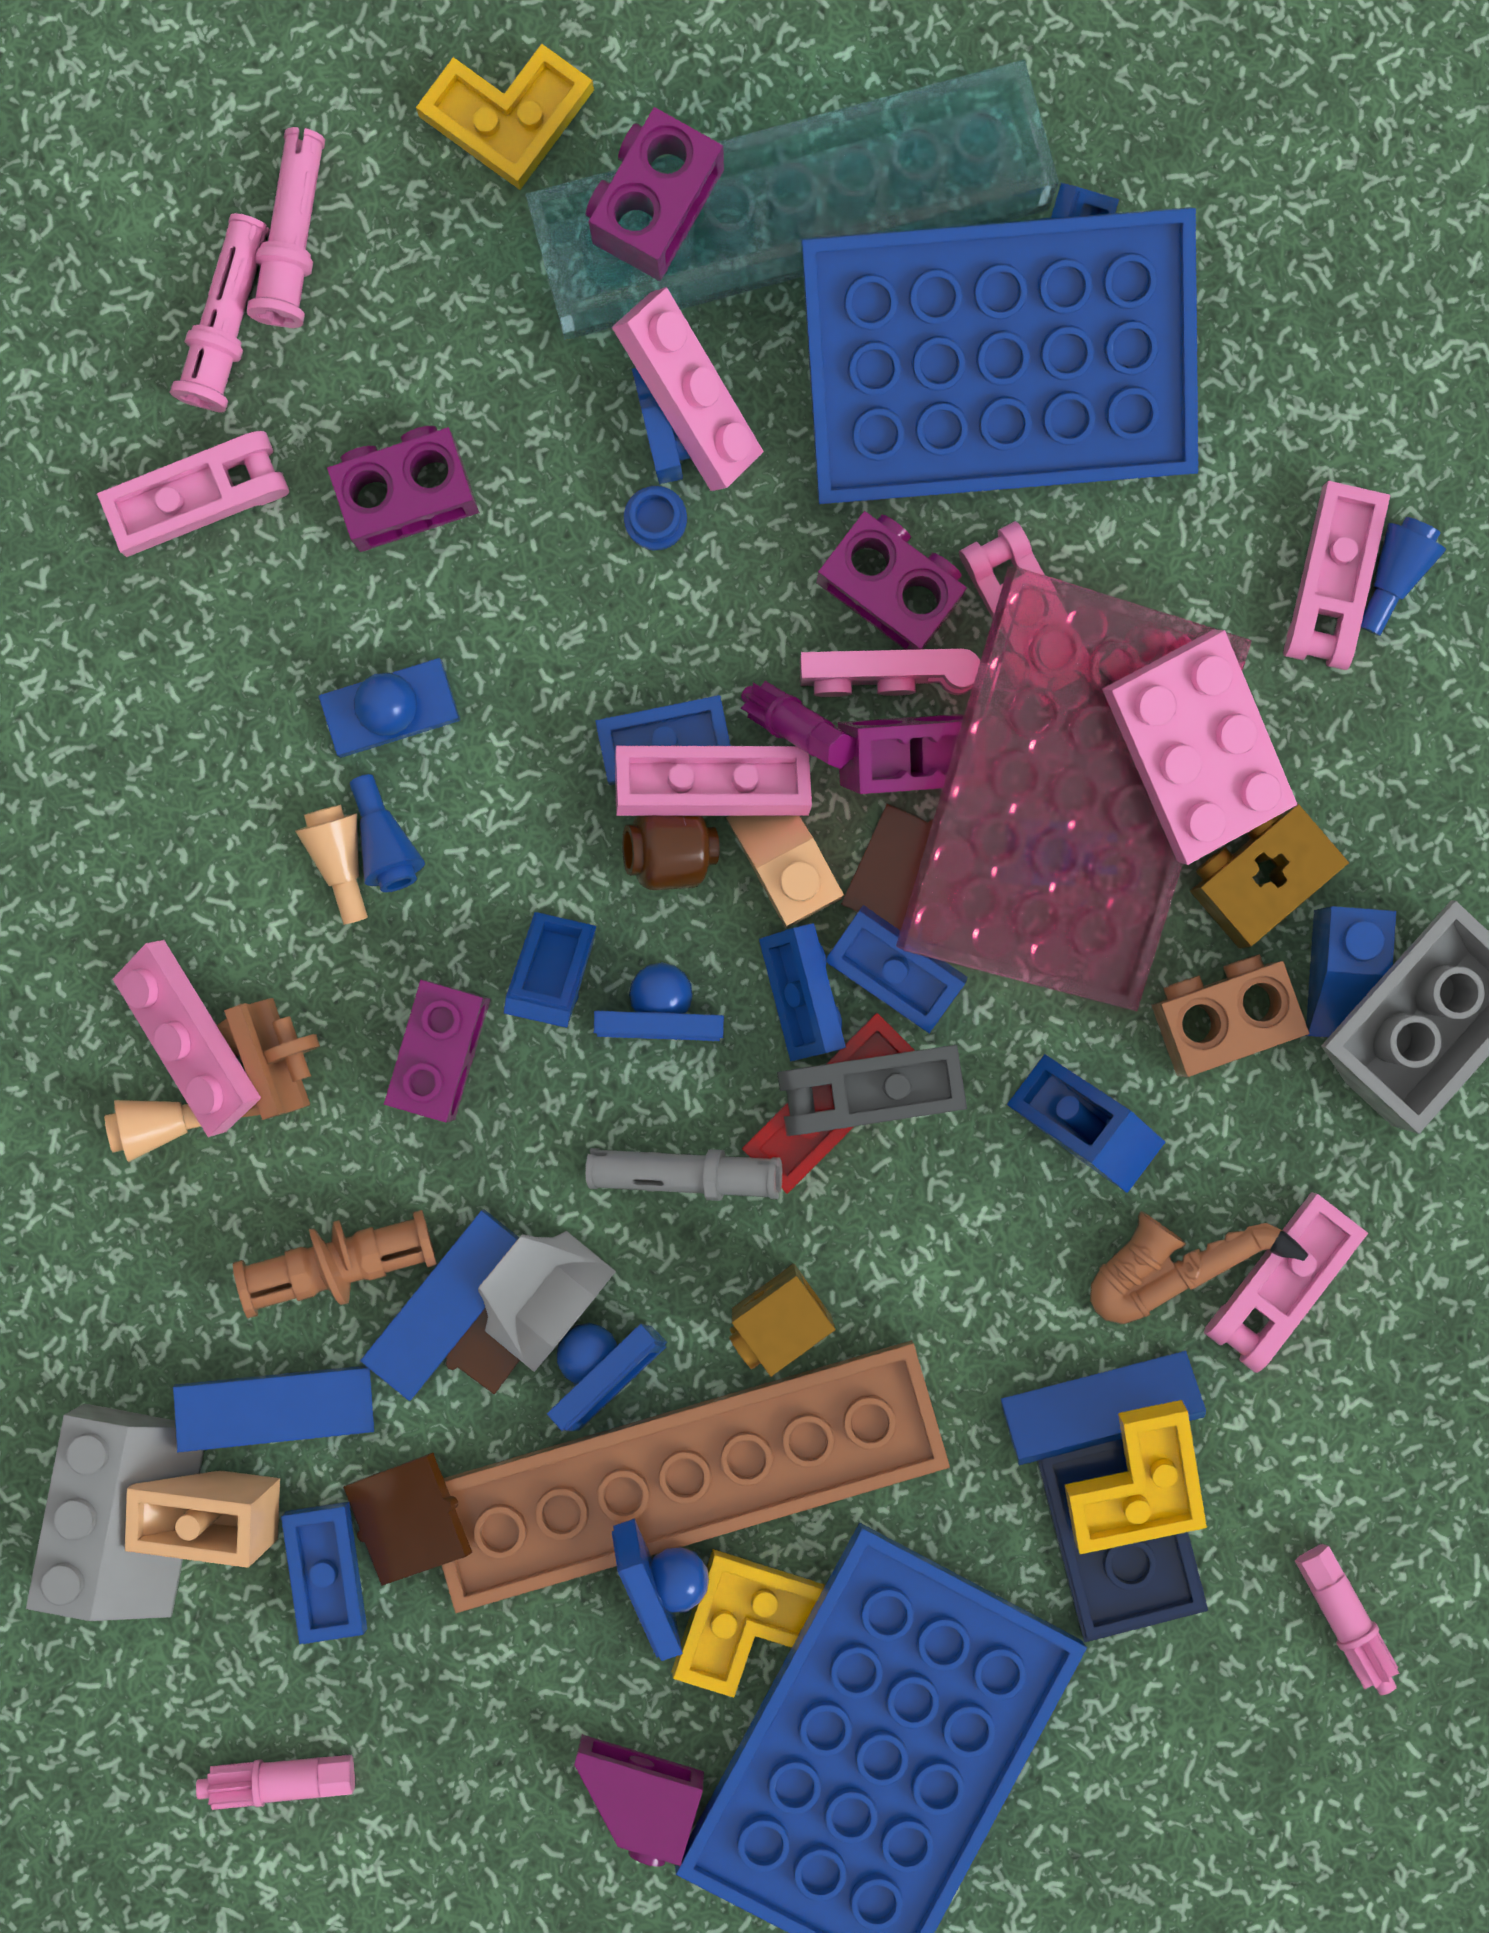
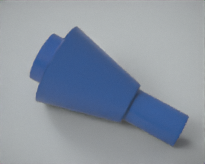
(1404, 560)
(386, 850)

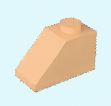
(787, 865)
(204, 1517)

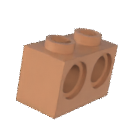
(1231, 1030)

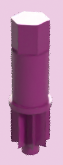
(789, 719)

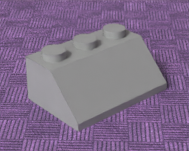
(1420, 1024)
(81, 1545)

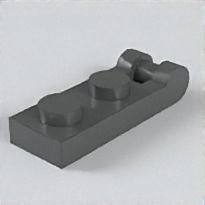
(875, 1090)

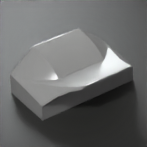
(541, 1293)

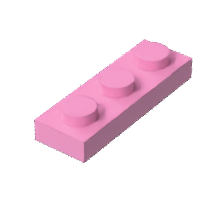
(688, 389)
(712, 781)
(186, 1038)

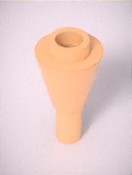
(333, 847)
(146, 1125)

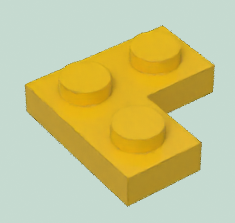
(511, 128)
(1154, 1496)
(740, 1604)

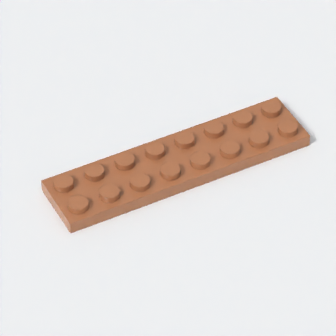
(694, 1473)

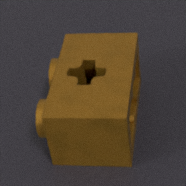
(1303, 865)
(779, 1322)

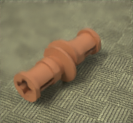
(333, 1264)

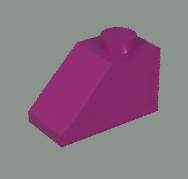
(641, 1799)

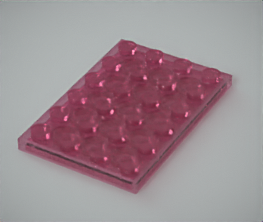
(1043, 828)

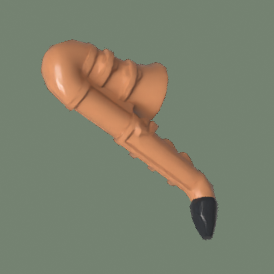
(1146, 1277)

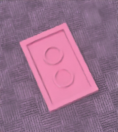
(1200, 746)

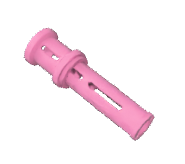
(284, 256)
(215, 339)

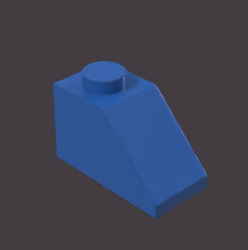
(1347, 960)
(1087, 1123)

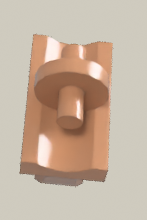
(269, 1056)

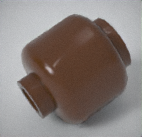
(669, 851)

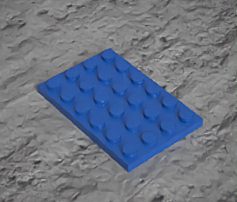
(1003, 354)
(880, 1749)

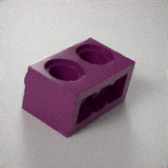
(669, 198)
(407, 505)
(880, 596)
(900, 753)
(437, 1051)

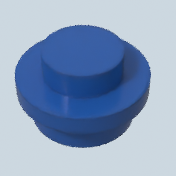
(655, 518)

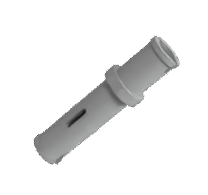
(686, 1173)

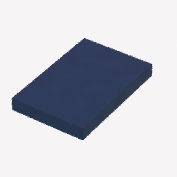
(1124, 1584)

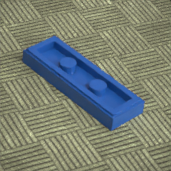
(440, 1308)
(273, 1408)
(1087, 1408)

